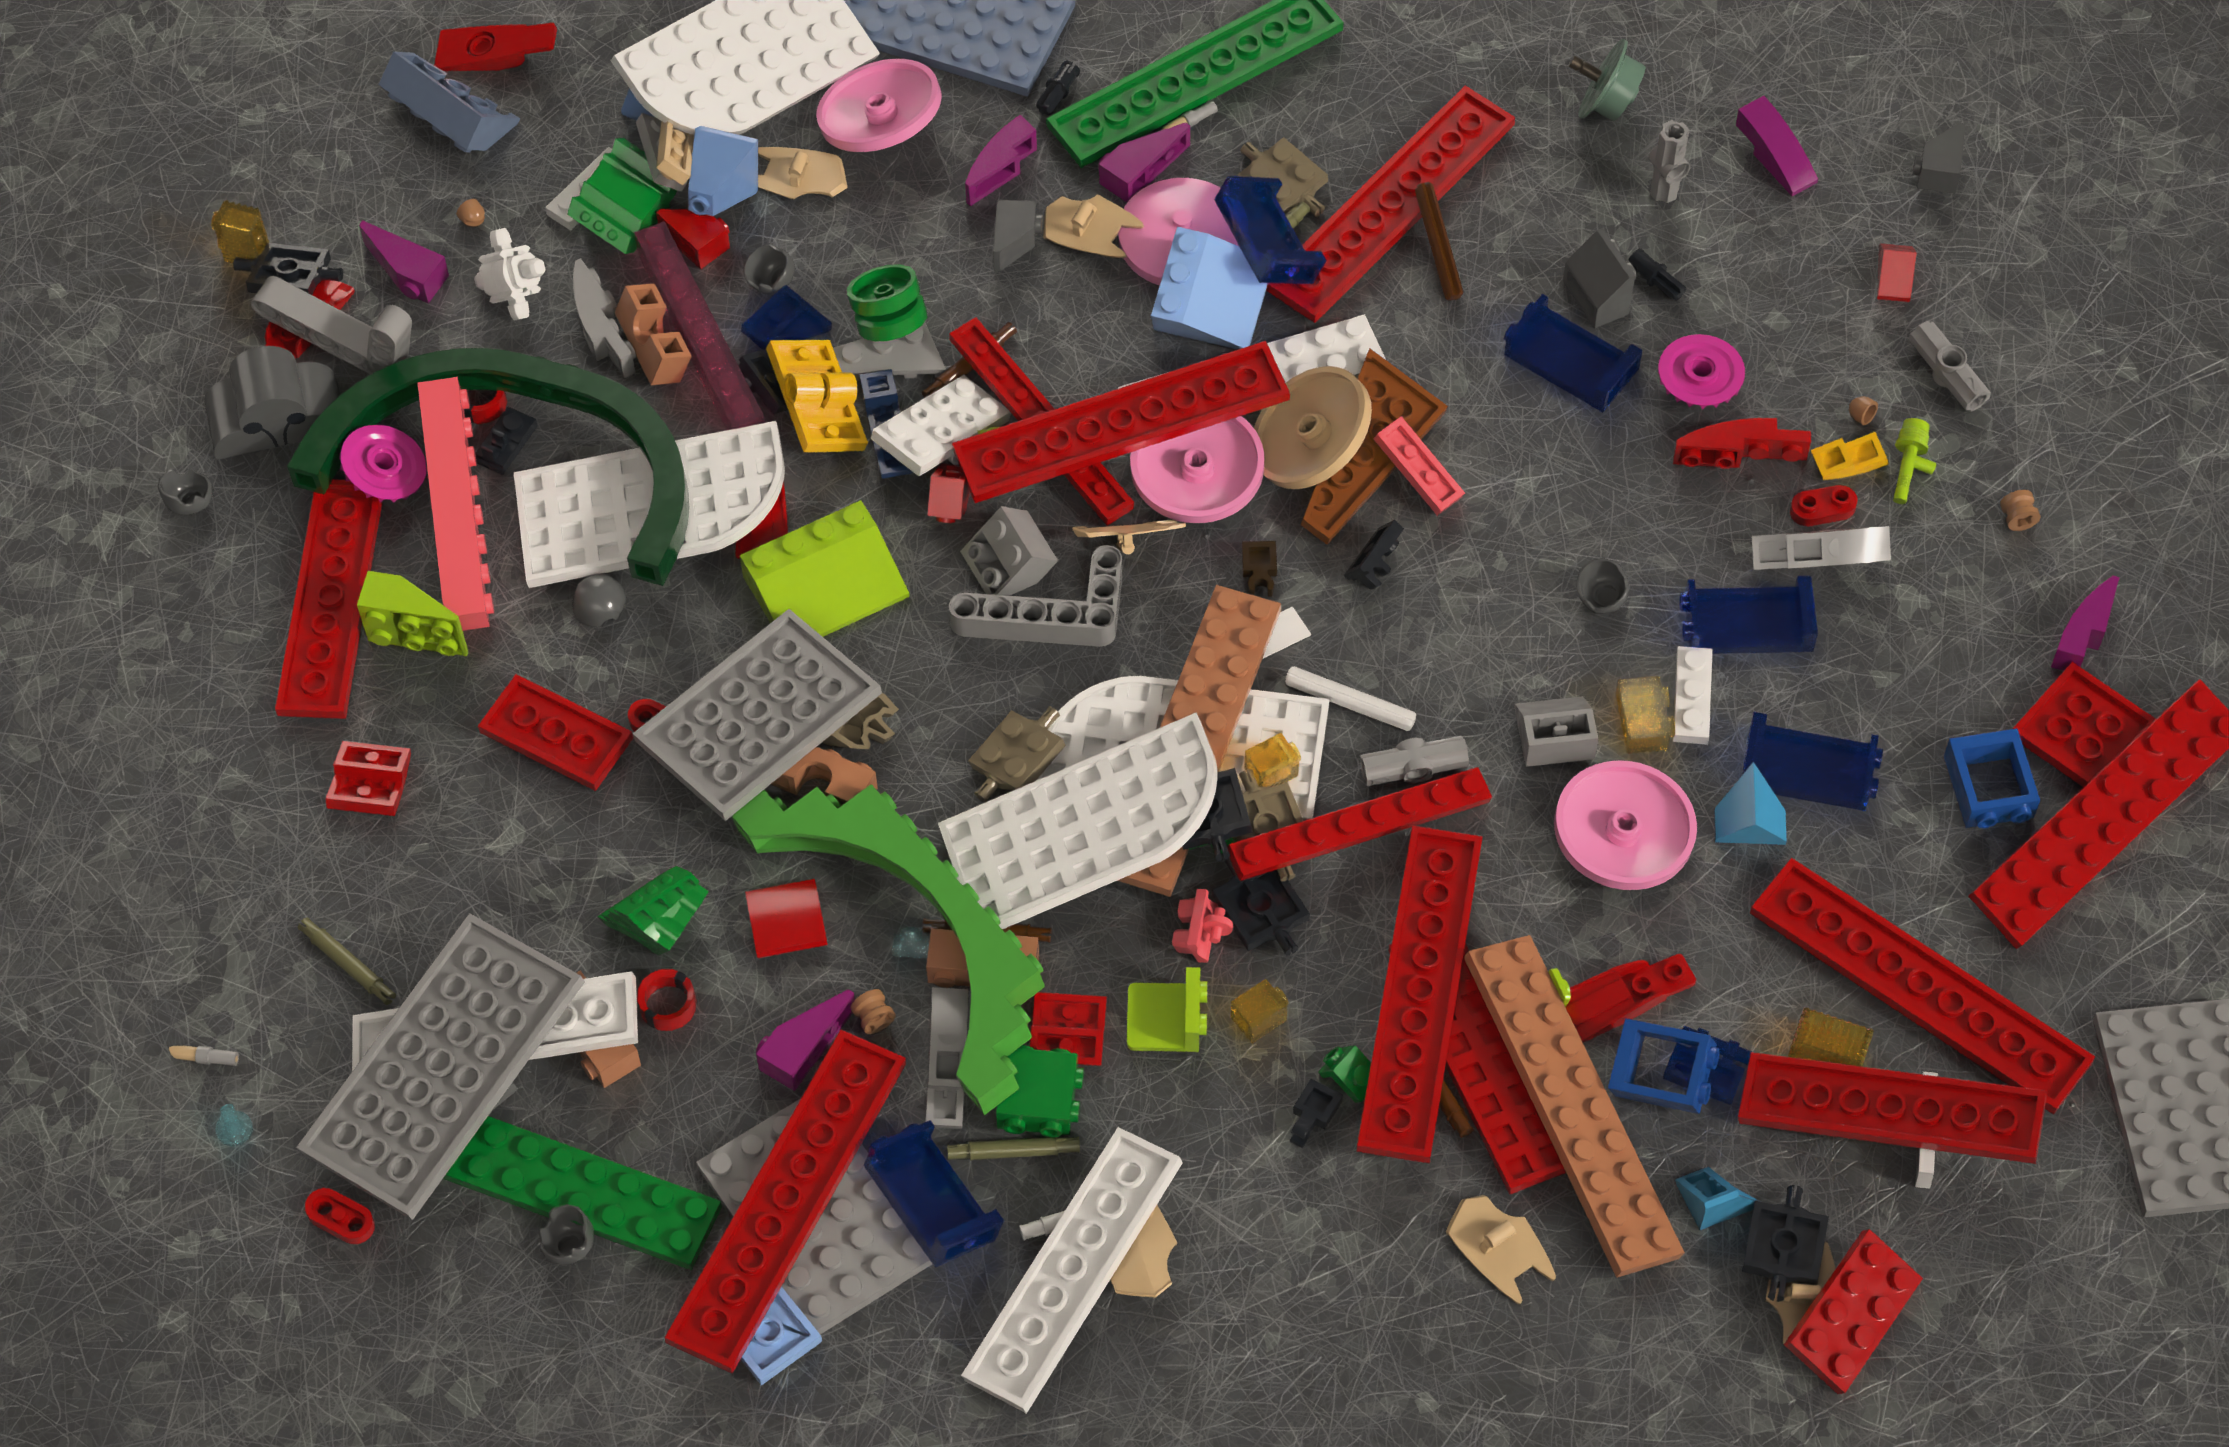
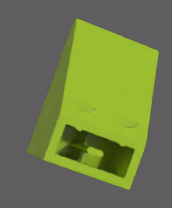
(407, 616)

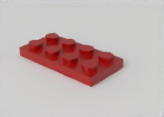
(555, 732)
(1853, 1311)

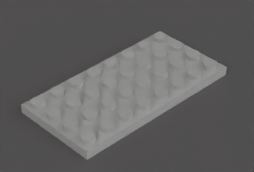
(440, 1066)

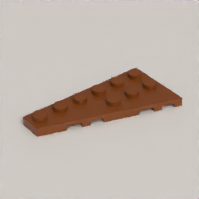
(1346, 491)

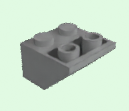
(1009, 553)
(1556, 731)

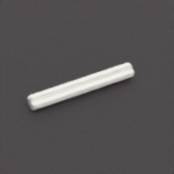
(1350, 698)

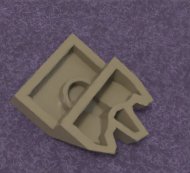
(865, 725)

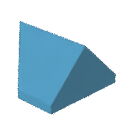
(1750, 812)
(1712, 1197)

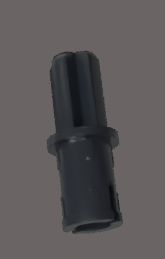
(1057, 88)
(1656, 274)

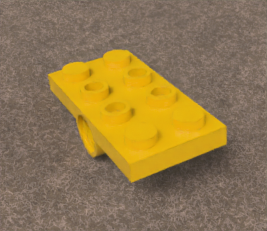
(818, 395)

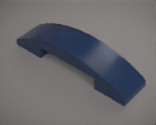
(881, 405)

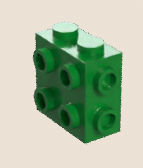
(1044, 1094)

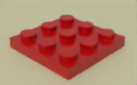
(2081, 724)

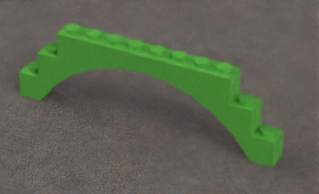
(876, 834)

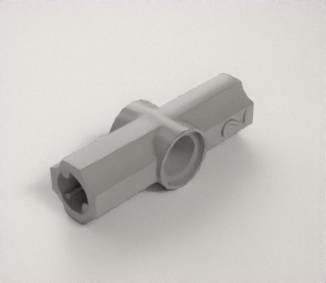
(1669, 161)
(1949, 366)
(1414, 760)

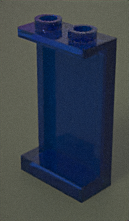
(1265, 232)
(1570, 355)
(1750, 618)
(1814, 764)
(930, 1195)

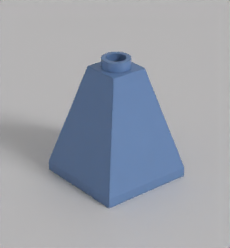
(721, 170)

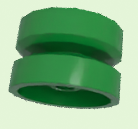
(887, 302)

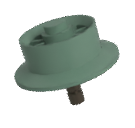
(1612, 84)

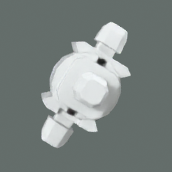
(509, 274)

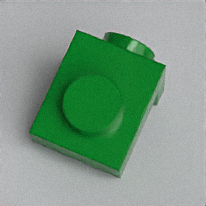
(1349, 1070)

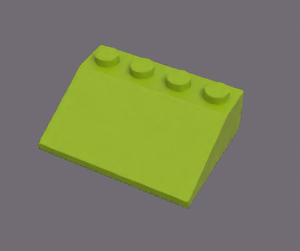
(826, 571)

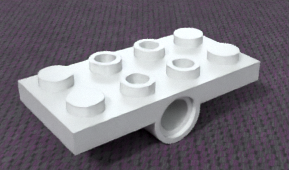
(925, 431)

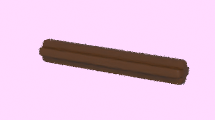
(1439, 241)

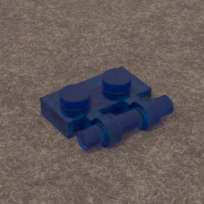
(1726, 1076)

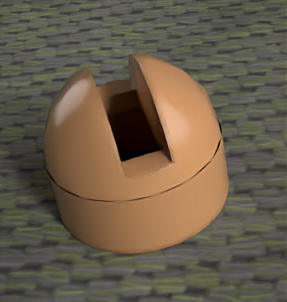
(471, 213)
(1863, 409)

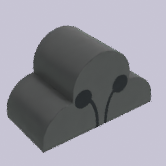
(267, 401)

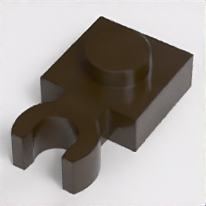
(1259, 564)

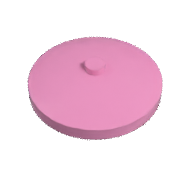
(879, 105)
(1162, 209)
(1201, 472)
(1625, 825)

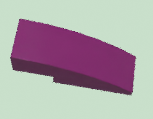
(1776, 145)
(1000, 159)
(2086, 625)

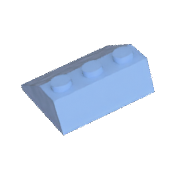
(1208, 292)

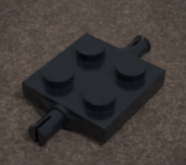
(294, 264)
(1225, 817)
(1262, 909)
(1785, 1243)

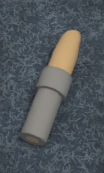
(1193, 117)
(205, 1055)

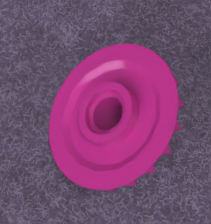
(1706, 357)
(386, 448)

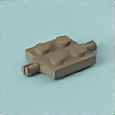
(1296, 171)
(1016, 752)
(1269, 810)

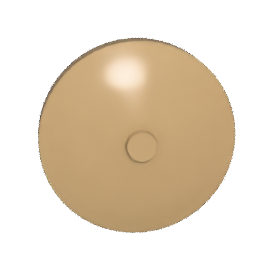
(1315, 429)

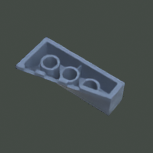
(445, 103)

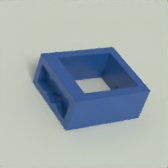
(1987, 748)
(1628, 1057)

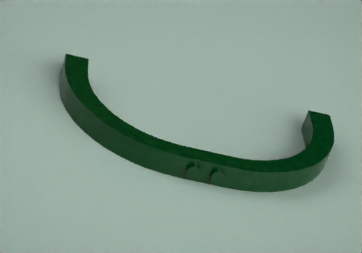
(534, 377)

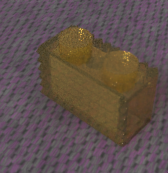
(239, 231)
(1644, 714)
(1830, 1039)

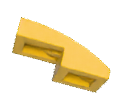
(1851, 458)

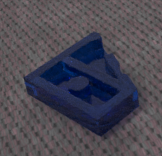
(785, 318)

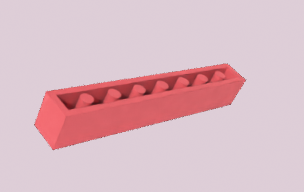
(453, 502)

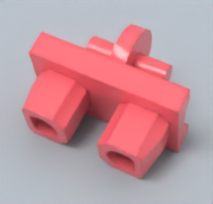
(1206, 926)

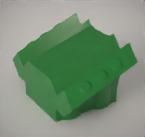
(620, 197)
(658, 910)

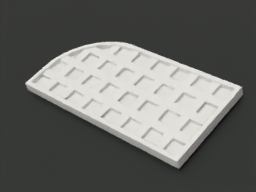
(743, 61)
(589, 511)
(1137, 704)
(1085, 823)

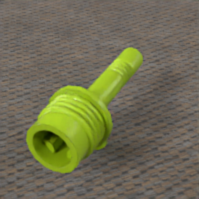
(1912, 443)

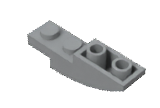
(598, 320)
(1821, 548)
(945, 1051)

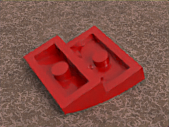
(368, 778)
(786, 918)
(1070, 1024)

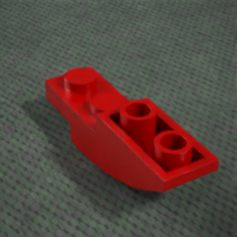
(1729, 441)

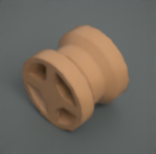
(2020, 510)
(873, 1011)

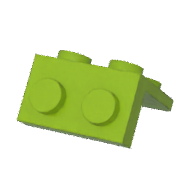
(1167, 1014)

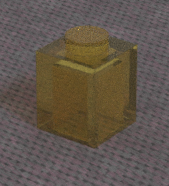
(1273, 761)
(1259, 1010)

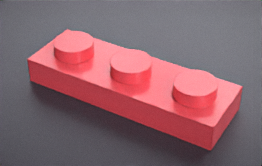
(1419, 466)

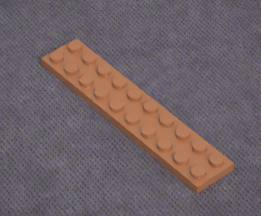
(1216, 687)
(1574, 1106)

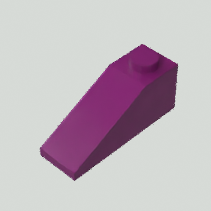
(1142, 160)
(410, 266)
(802, 1040)

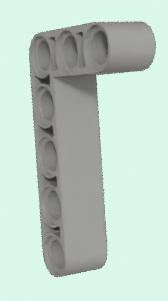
(333, 329)
(1049, 612)

